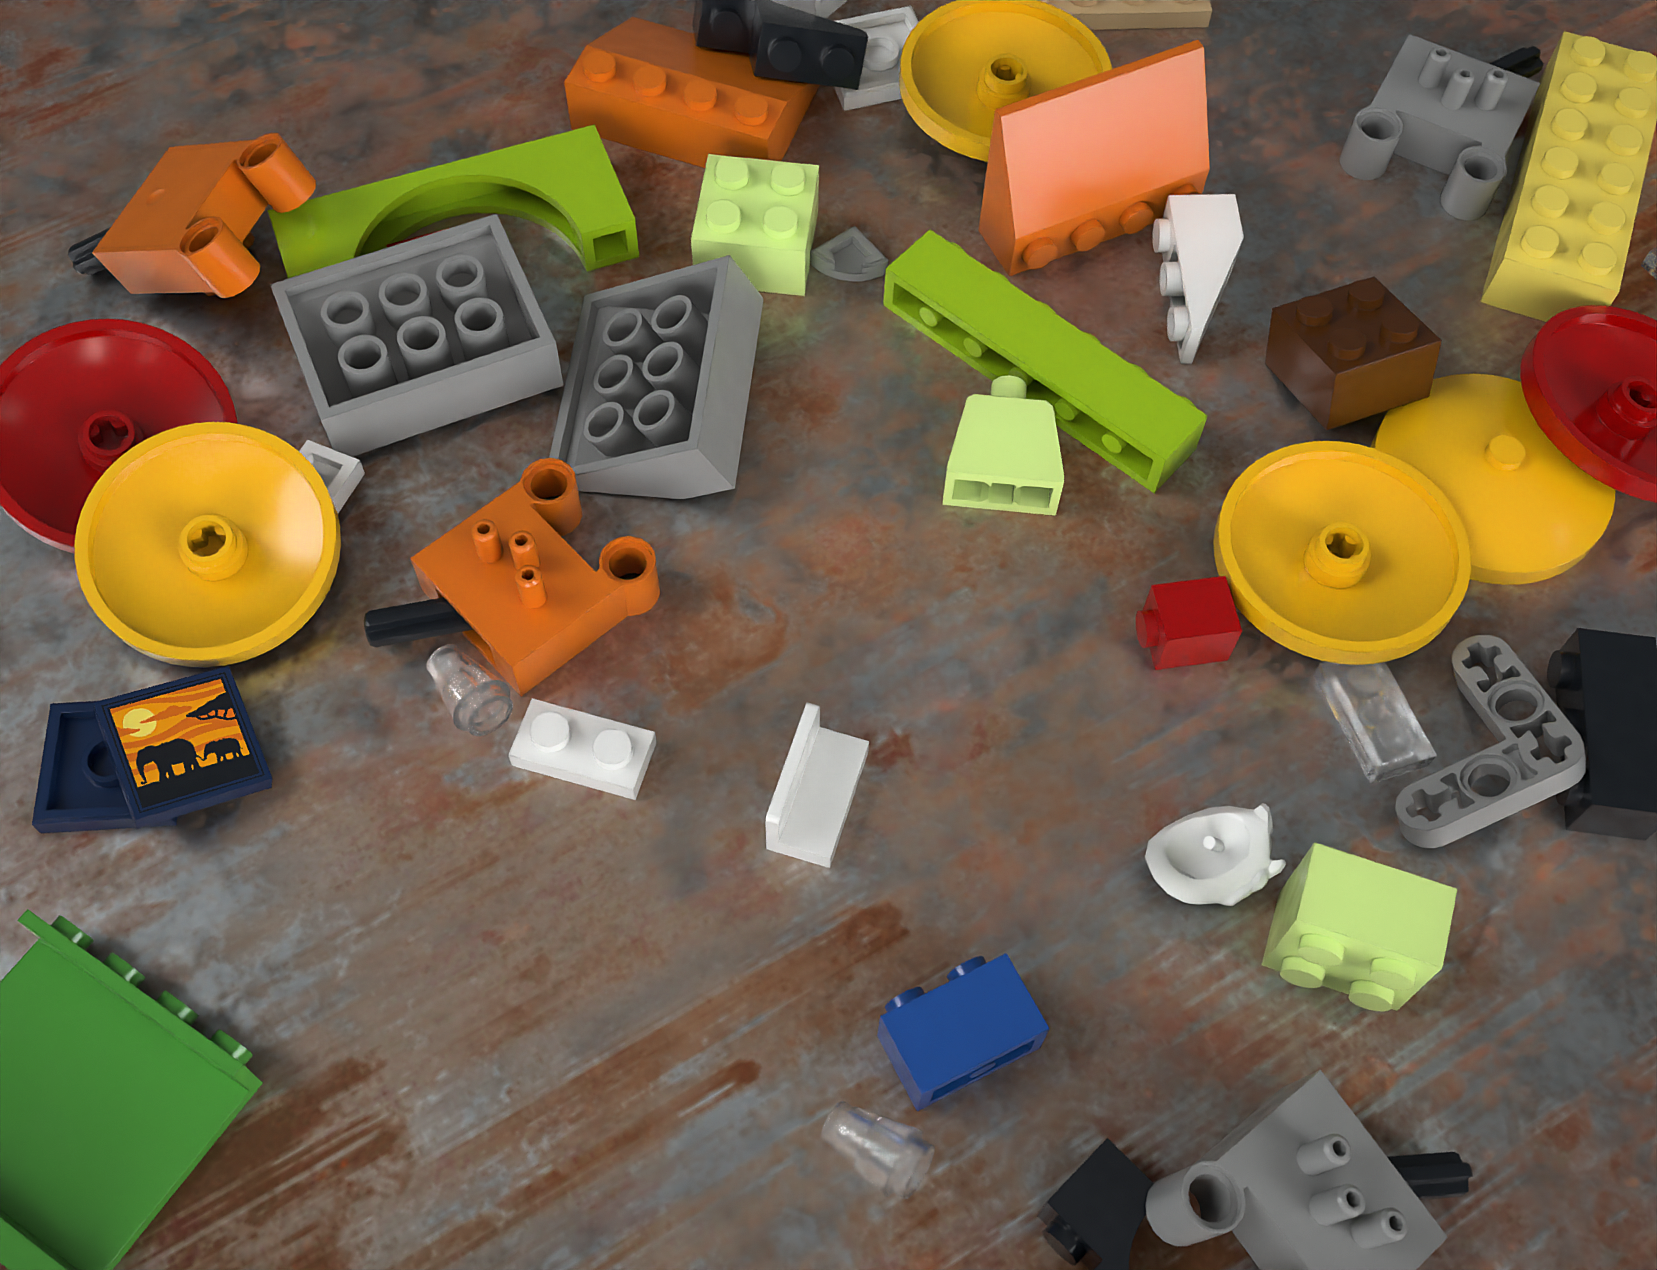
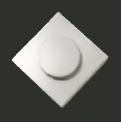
(337, 470)

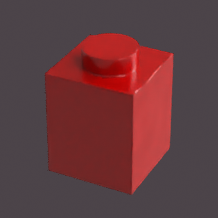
(1189, 623)

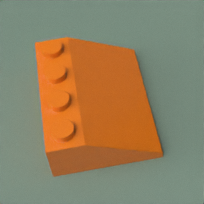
(679, 99)
(1095, 158)

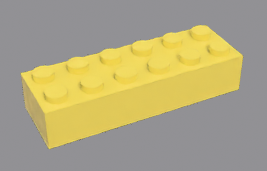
(1576, 181)

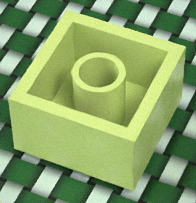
(760, 217)
(1359, 928)

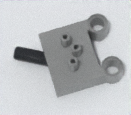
(1447, 117)
(1310, 1189)

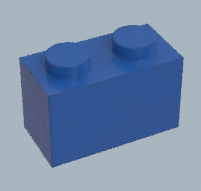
(960, 1029)

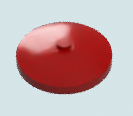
(1596, 393)
(81, 403)

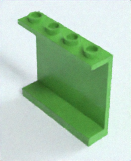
(99, 1102)

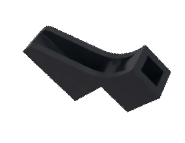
(783, 41)
(1097, 1211)

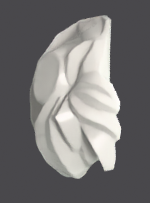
(1214, 855)

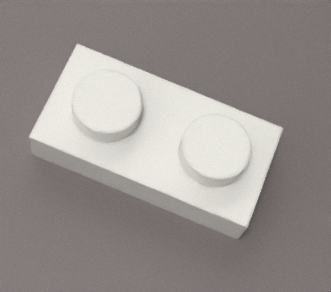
(583, 748)

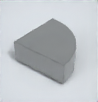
(849, 257)

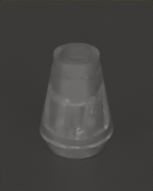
(469, 691)
(879, 1148)

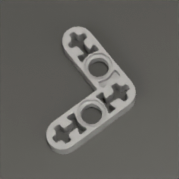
(1513, 758)

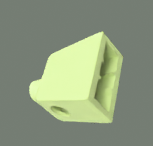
(1006, 453)

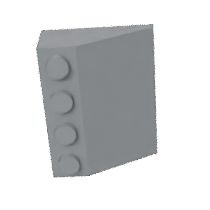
(418, 335)
(661, 383)

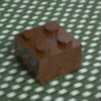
(1351, 352)

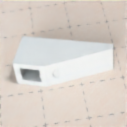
(1198, 251)

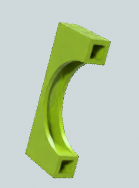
(552, 181)

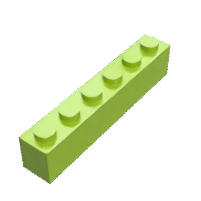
(1007, 332)

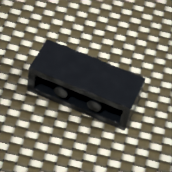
(1610, 697)

